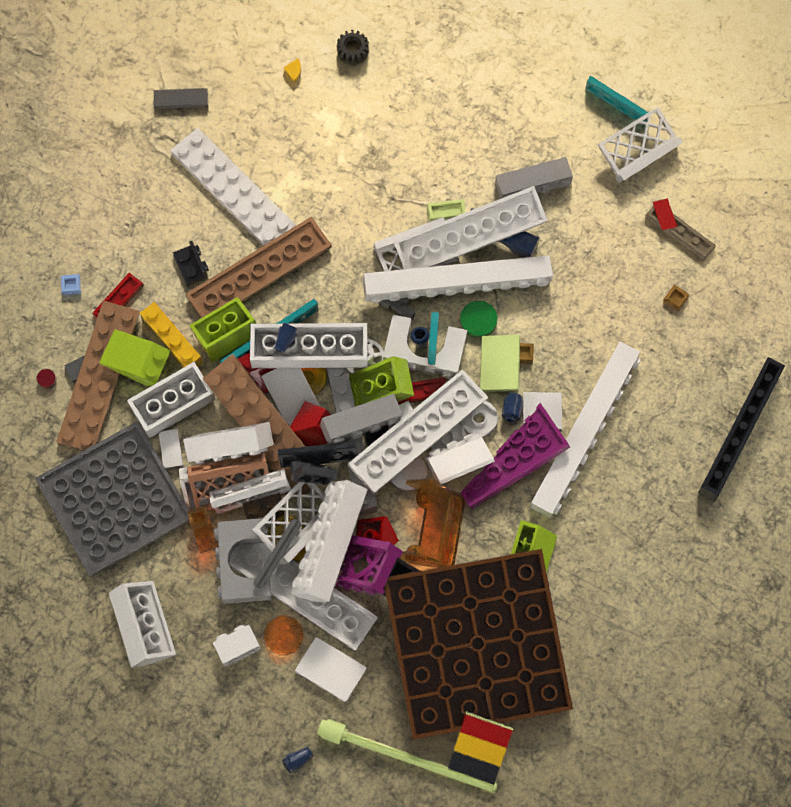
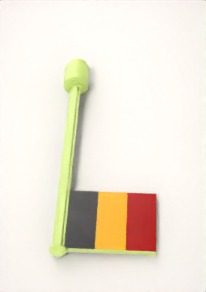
(474, 758)

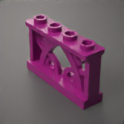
(383, 562)

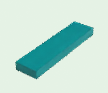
(615, 99)

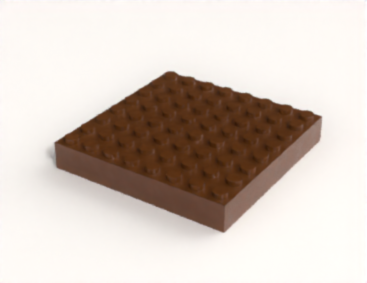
(477, 643)

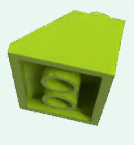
(223, 329)

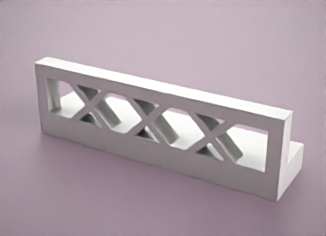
(249, 488)

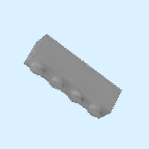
(541, 176)
(361, 419)

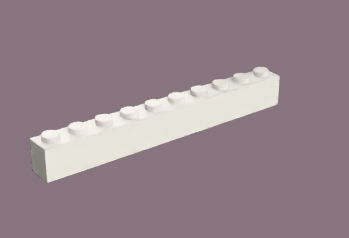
(457, 278)
(585, 429)

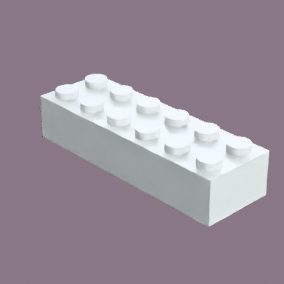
(313, 347)
(329, 541)

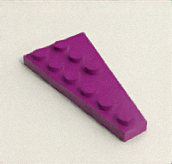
(520, 455)

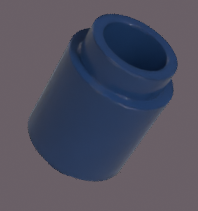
(512, 407)

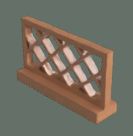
(223, 468)

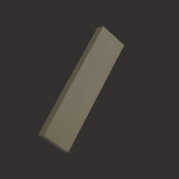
(685, 235)

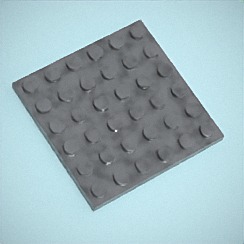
(114, 499)

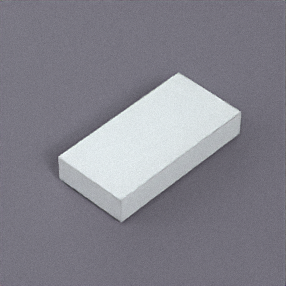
(171, 449)

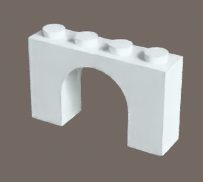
(447, 360)

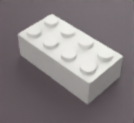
(171, 400)
(229, 443)

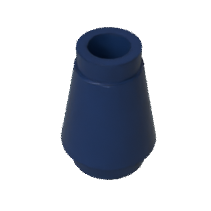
(285, 337)
(420, 337)
(296, 759)

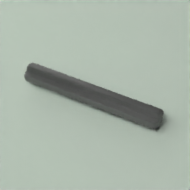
(277, 553)

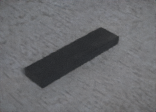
(318, 454)

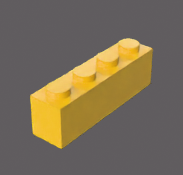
(170, 336)

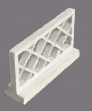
(651, 155)
(387, 245)
(303, 534)

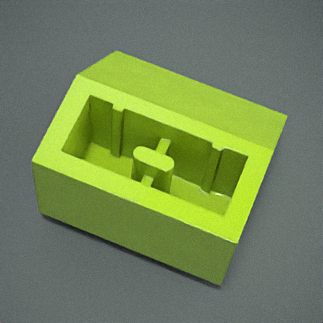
(534, 537)

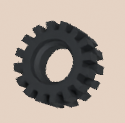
(355, 56)

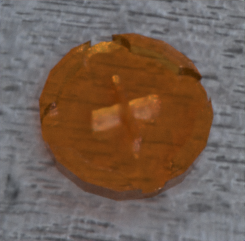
(283, 635)

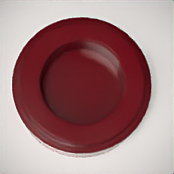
(46, 378)

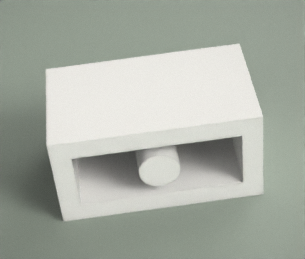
(236, 645)

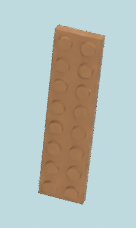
(261, 268)
(95, 382)
(251, 406)

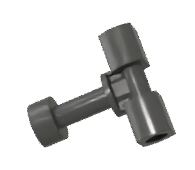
(399, 306)

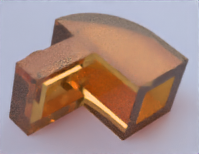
(202, 529)

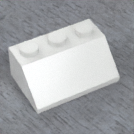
(458, 458)

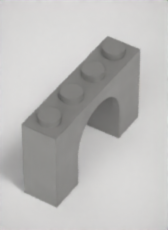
(233, 587)

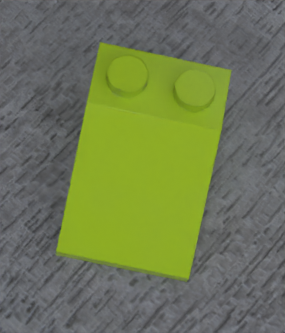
(134, 357)
(382, 380)

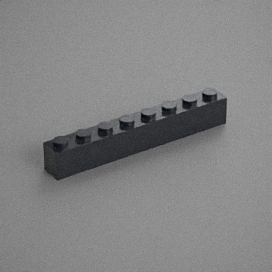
(741, 429)

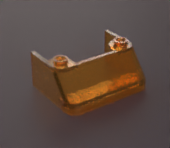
(439, 526)

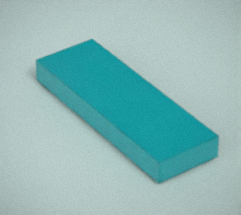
(433, 338)

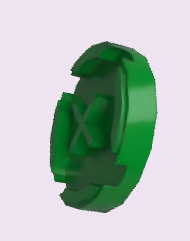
(478, 318)

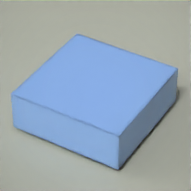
(71, 284)

